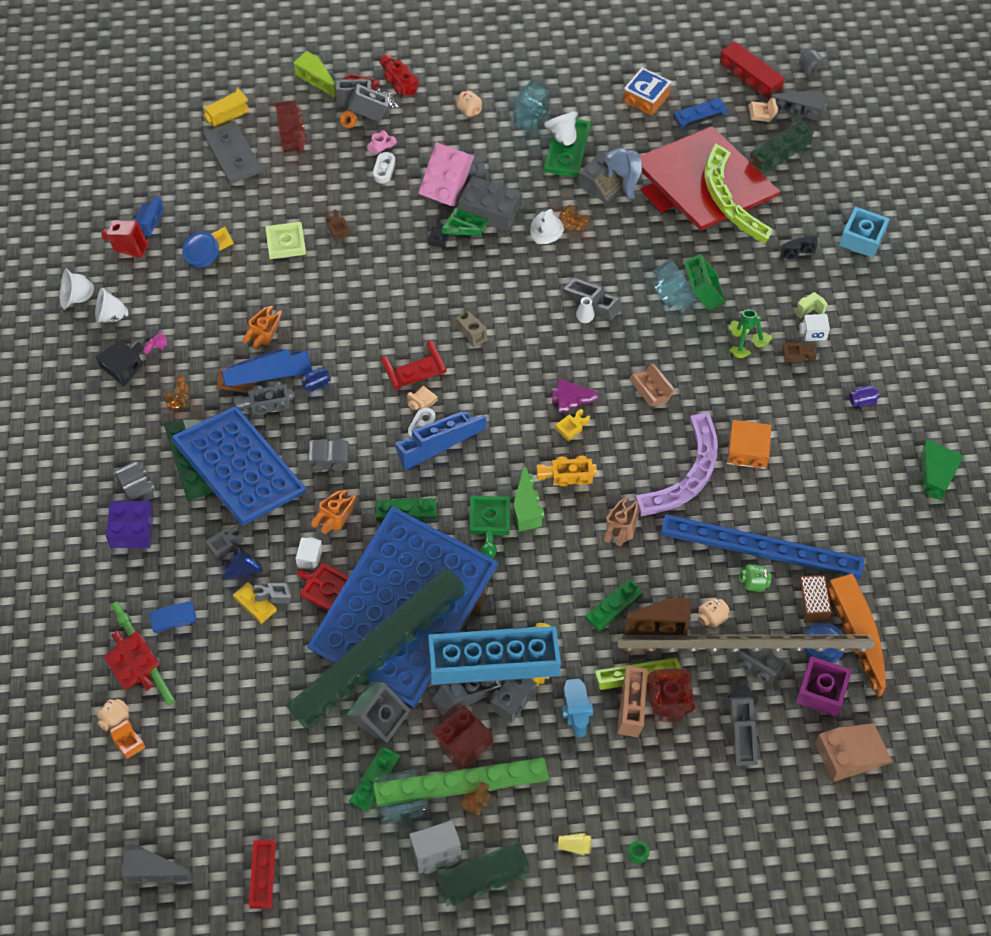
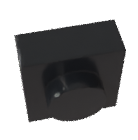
(744, 691)

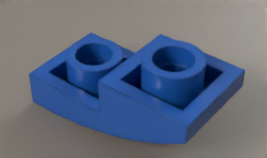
(172, 616)

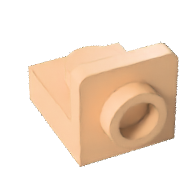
(421, 399)

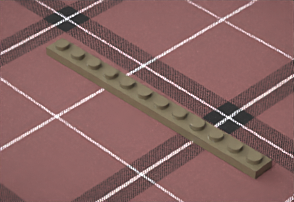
(753, 642)

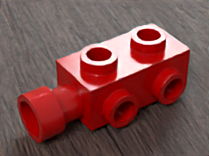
(399, 75)

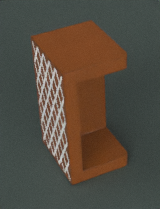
(815, 598)

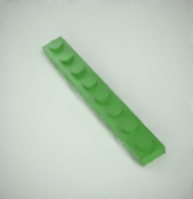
(459, 782)

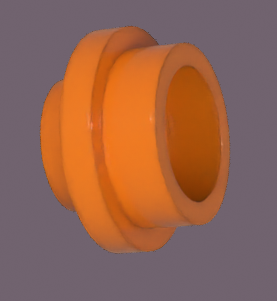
(344, 119)

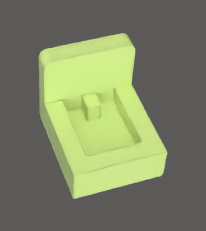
(811, 303)

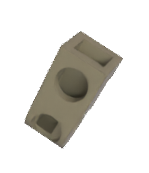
(471, 328)

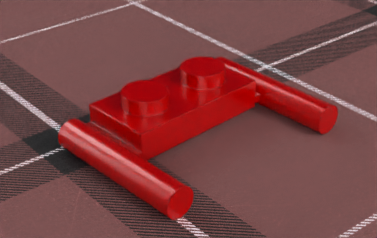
(415, 370)

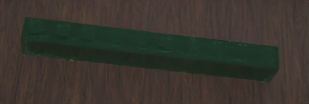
(376, 648)

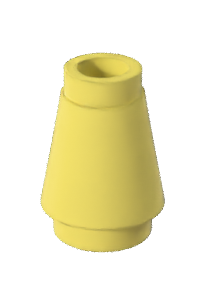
(575, 843)

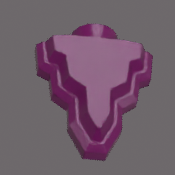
(571, 395)

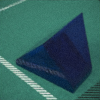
(241, 564)

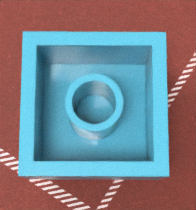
(864, 232)

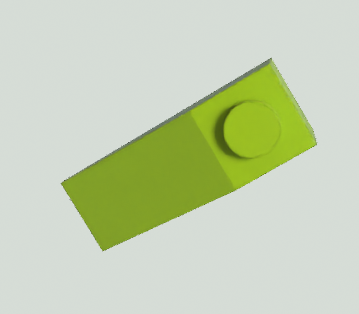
(313, 71)

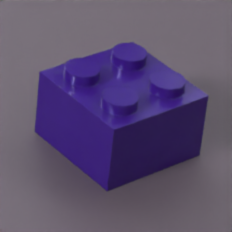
(130, 524)

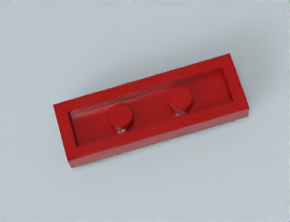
(262, 874)

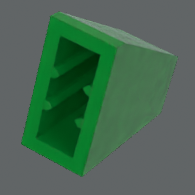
(938, 468)

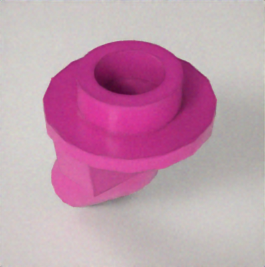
(158, 341)

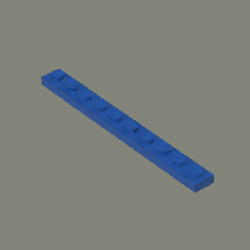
(762, 546)

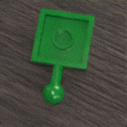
(489, 517)

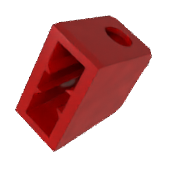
(126, 238)

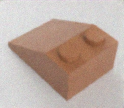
(852, 750)

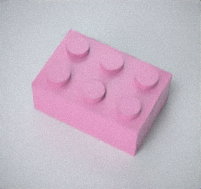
(446, 174)

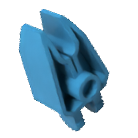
(576, 706)

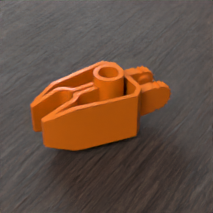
(262, 327)
(334, 511)

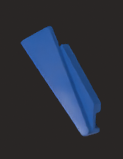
(267, 366)

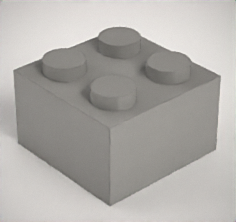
(435, 847)

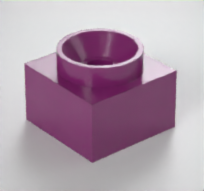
(824, 686)

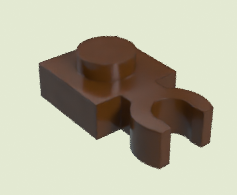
(337, 226)
(796, 352)

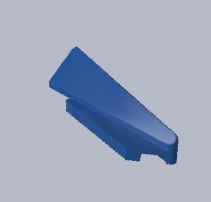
(438, 437)

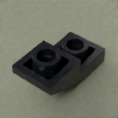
(791, 249)

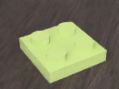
(285, 240)

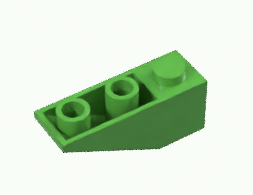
(526, 507)

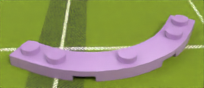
(695, 479)

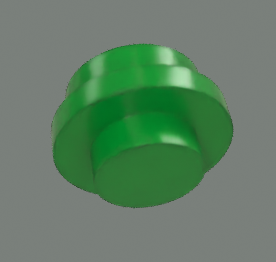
(638, 852)

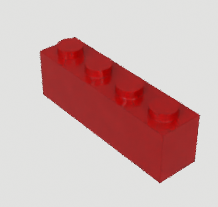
(751, 70)

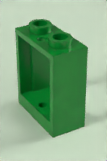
(704, 282)

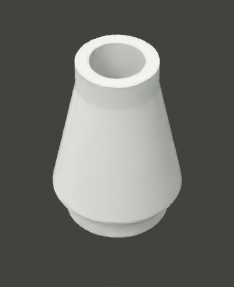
(585, 310)

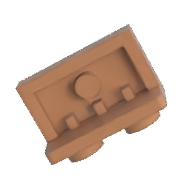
(652, 385)

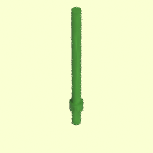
(125, 622)

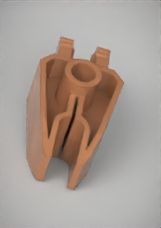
(622, 522)

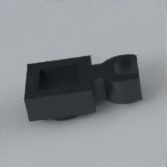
(436, 236)

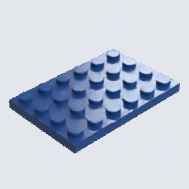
(238, 465)

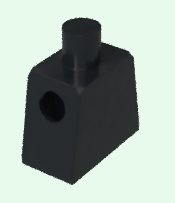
(121, 361)

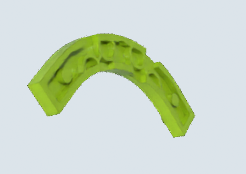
(720, 194)

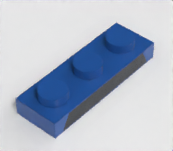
(700, 113)

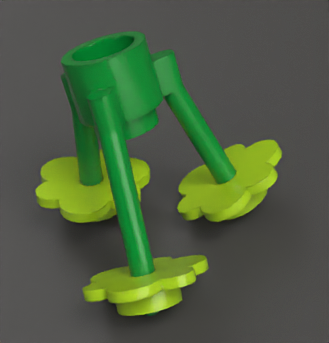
(748, 321)

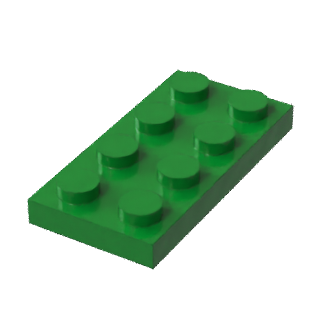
(567, 159)

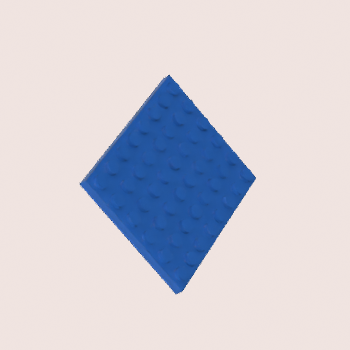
(390, 572)

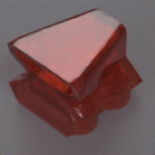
(671, 693)

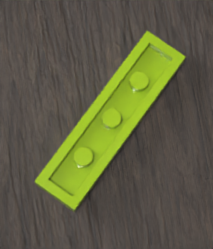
(614, 677)

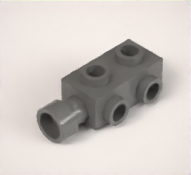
(266, 399)

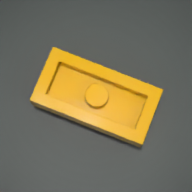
(259, 610)

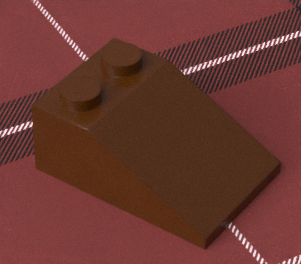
(661, 618)

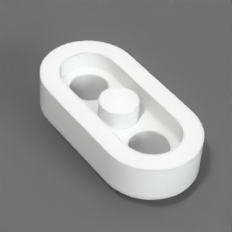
(383, 171)
(418, 421)

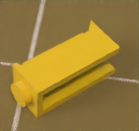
(226, 109)

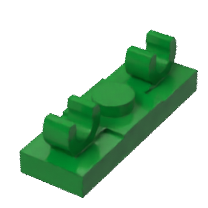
(417, 508)
(614, 605)
(382, 765)

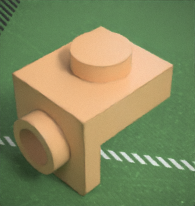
(763, 111)

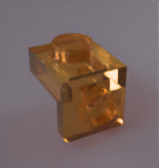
(573, 220)
(179, 398)
(475, 801)

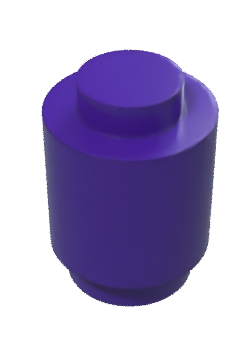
(864, 396)

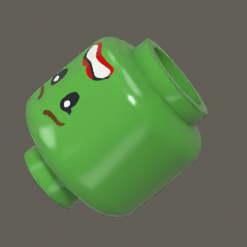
(755, 578)

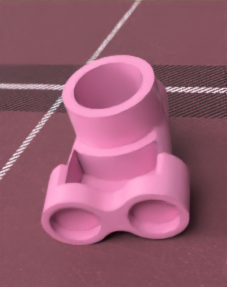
(380, 142)

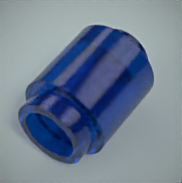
(316, 379)

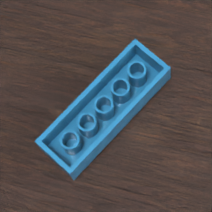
(494, 655)

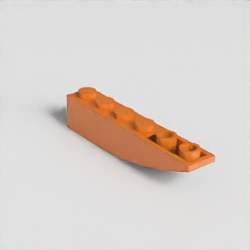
(858, 620)

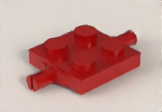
(322, 586)
(132, 660)

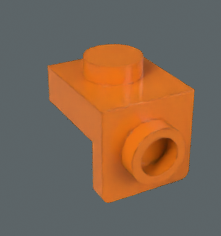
(126, 739)

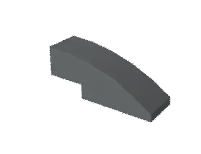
(603, 304)
(743, 731)

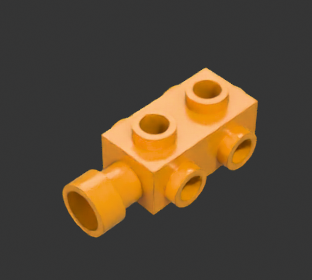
(568, 472)

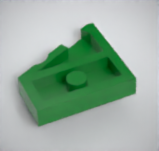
(464, 223)

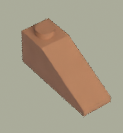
(632, 702)

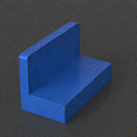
(149, 215)

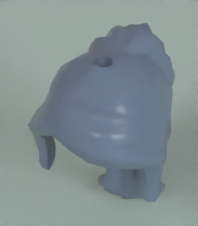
(626, 164)

